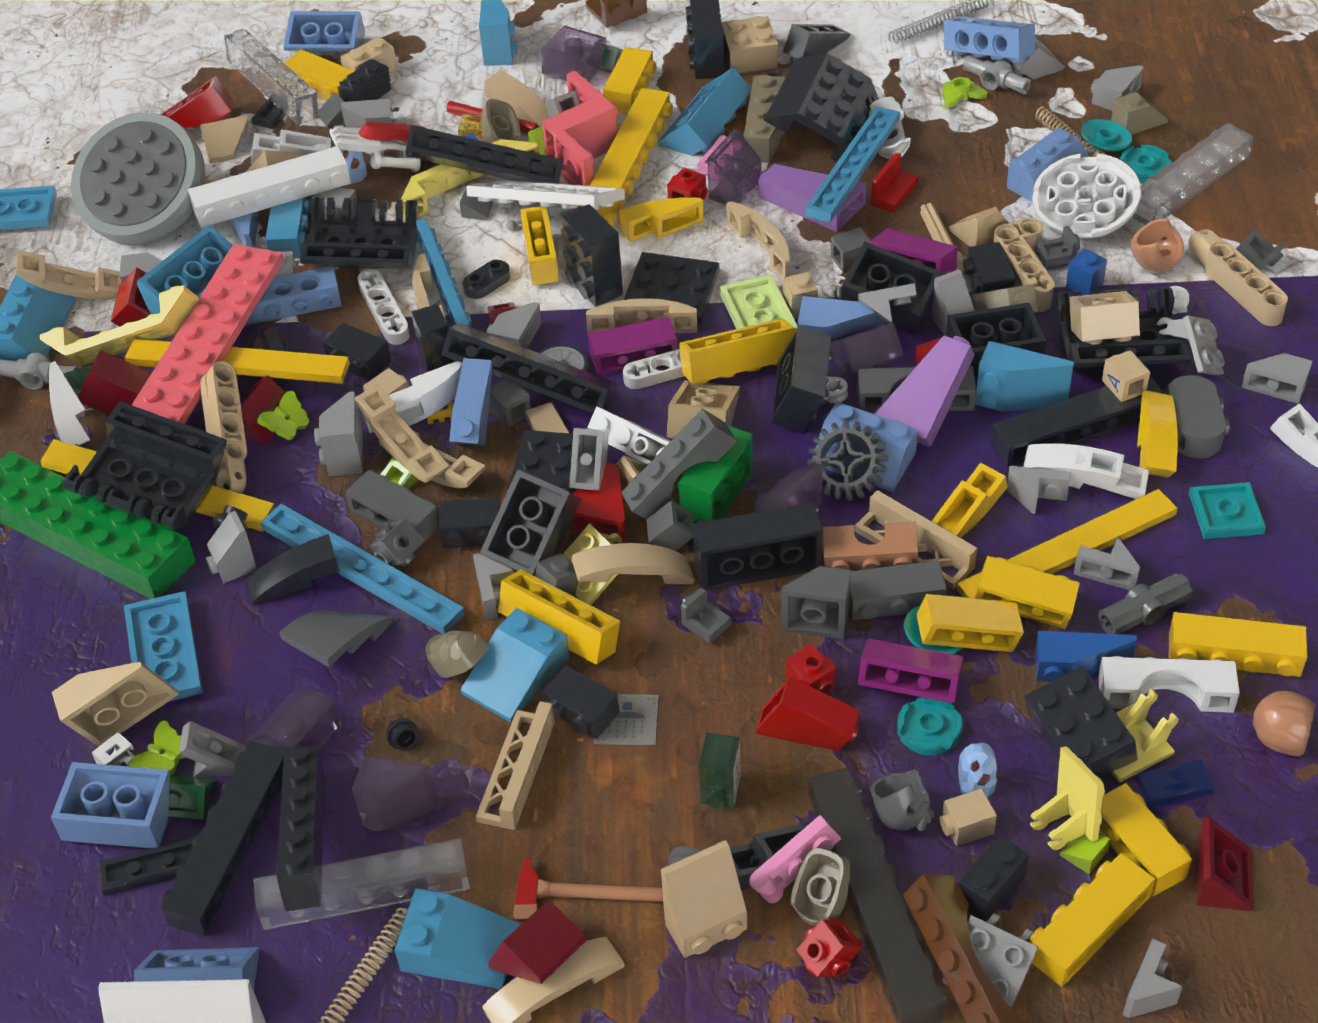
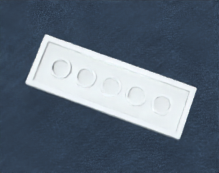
(546, 193)

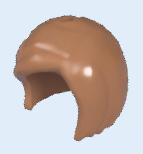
(1157, 246)
(1284, 722)

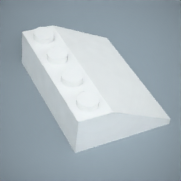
(180, 1002)

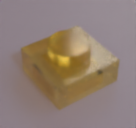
(470, 124)

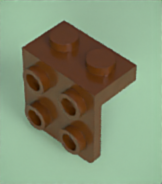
(616, 11)

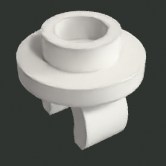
(1181, 299)

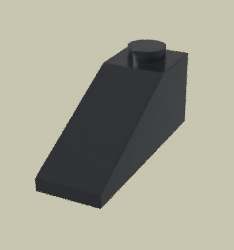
(813, 39)

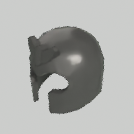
(902, 801)

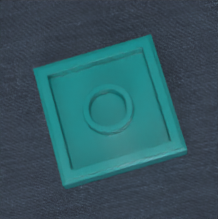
(1227, 510)

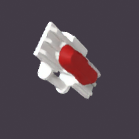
(374, 139)

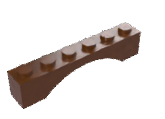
(942, 919)

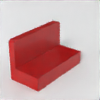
(892, 185)

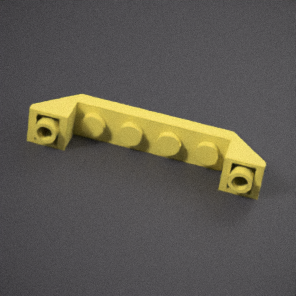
(446, 177)
(174, 309)

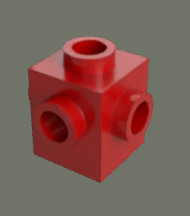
(687, 185)
(811, 669)
(829, 948)

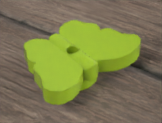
(960, 89)
(286, 417)
(163, 753)

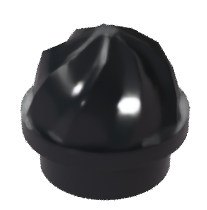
(402, 734)

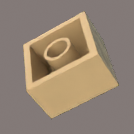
(750, 44)
(1104, 317)

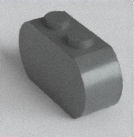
(1198, 416)

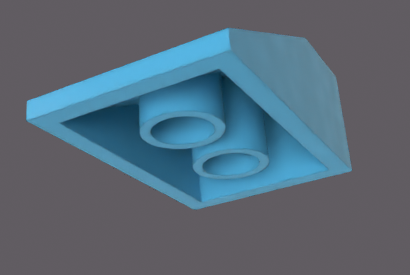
(496, 33)
(1021, 379)
(516, 665)
(451, 939)

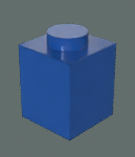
(1086, 272)

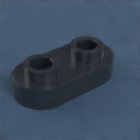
(486, 279)

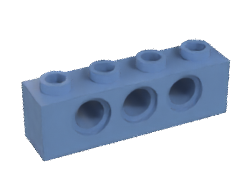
(989, 38)
(297, 295)

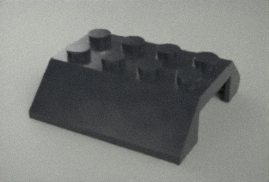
(825, 98)
(364, 239)
(1148, 347)
(151, 467)

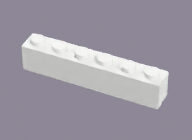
(269, 186)

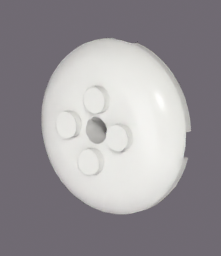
(1086, 194)

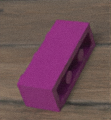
(919, 249)
(621, 345)
(910, 670)

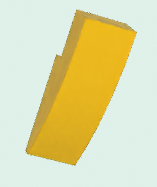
(660, 217)
(1158, 434)
(971, 500)

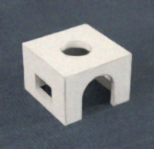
(120, 754)

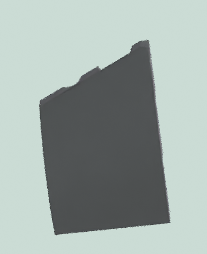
(331, 633)

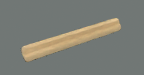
(937, 229)

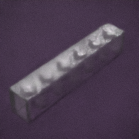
(272, 76)
(1192, 173)
(370, 883)

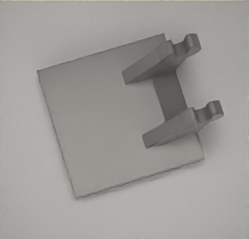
(1202, 341)
(1001, 955)

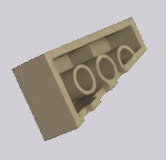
(759, 134)

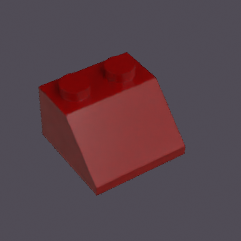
(129, 301)

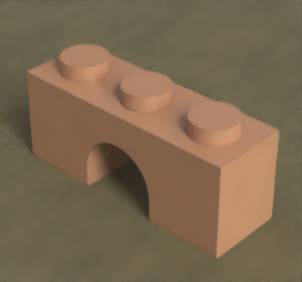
(847, 553)

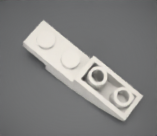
(427, 394)
(629, 436)
(1089, 466)

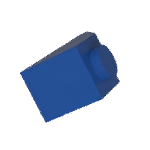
(1065, 651)

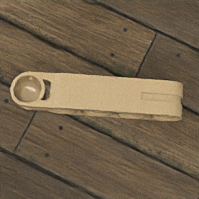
(1239, 277)
(225, 420)

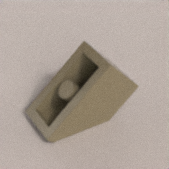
(1136, 113)
(1006, 297)

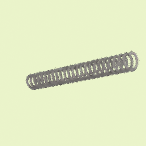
(904, 28)

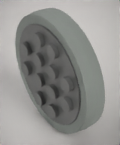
(137, 178)

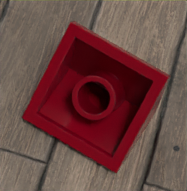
(111, 382)
(259, 398)
(1223, 869)
(538, 945)

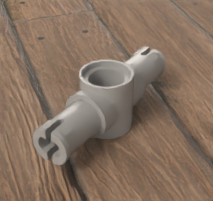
(996, 74)
(30, 371)

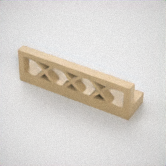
(930, 537)
(522, 771)

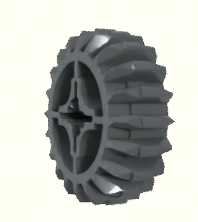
(860, 459)

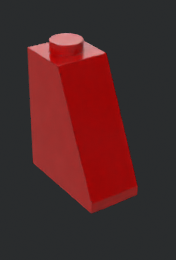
(602, 507)
(808, 717)

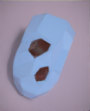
(355, 165)
(977, 769)

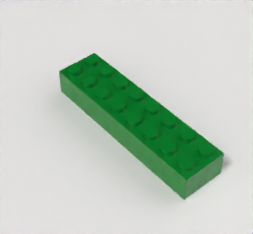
(90, 532)

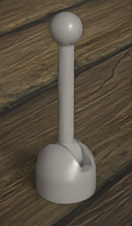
(554, 211)

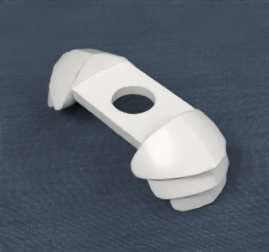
(899, 143)

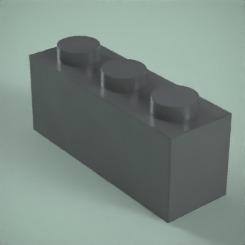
(385, 502)
(893, 589)

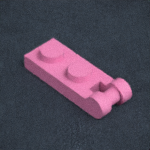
(785, 864)

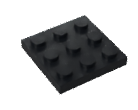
(674, 280)

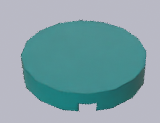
(1145, 161)
(929, 726)

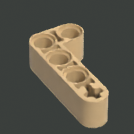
(1019, 245)

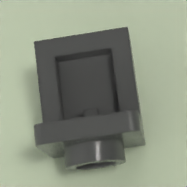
(1059, 250)
(1260, 251)
(703, 617)

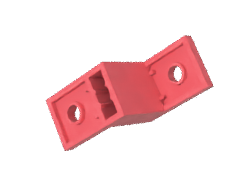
(581, 132)

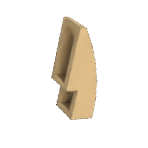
(521, 98)

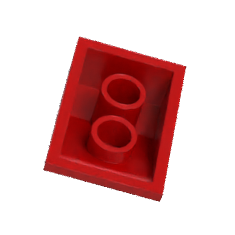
(202, 106)

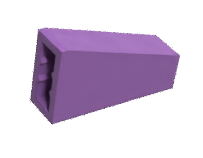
(795, 187)
(930, 388)

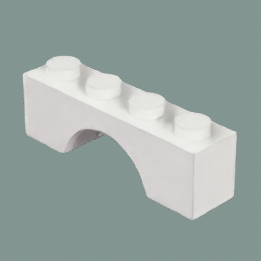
(1206, 682)

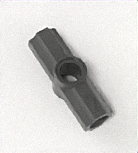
(1145, 604)

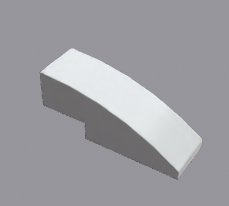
(289, 142)
(66, 409)
(1299, 432)

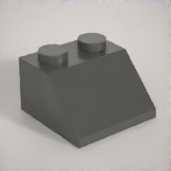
(817, 603)

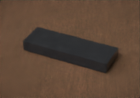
(143, 867)

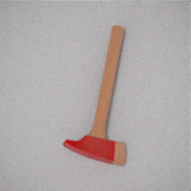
(532, 888)

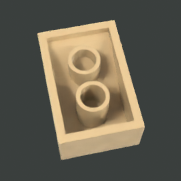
(691, 398)
(110, 700)
(703, 900)

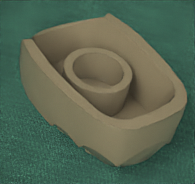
(499, 121)
(455, 652)
(821, 886)

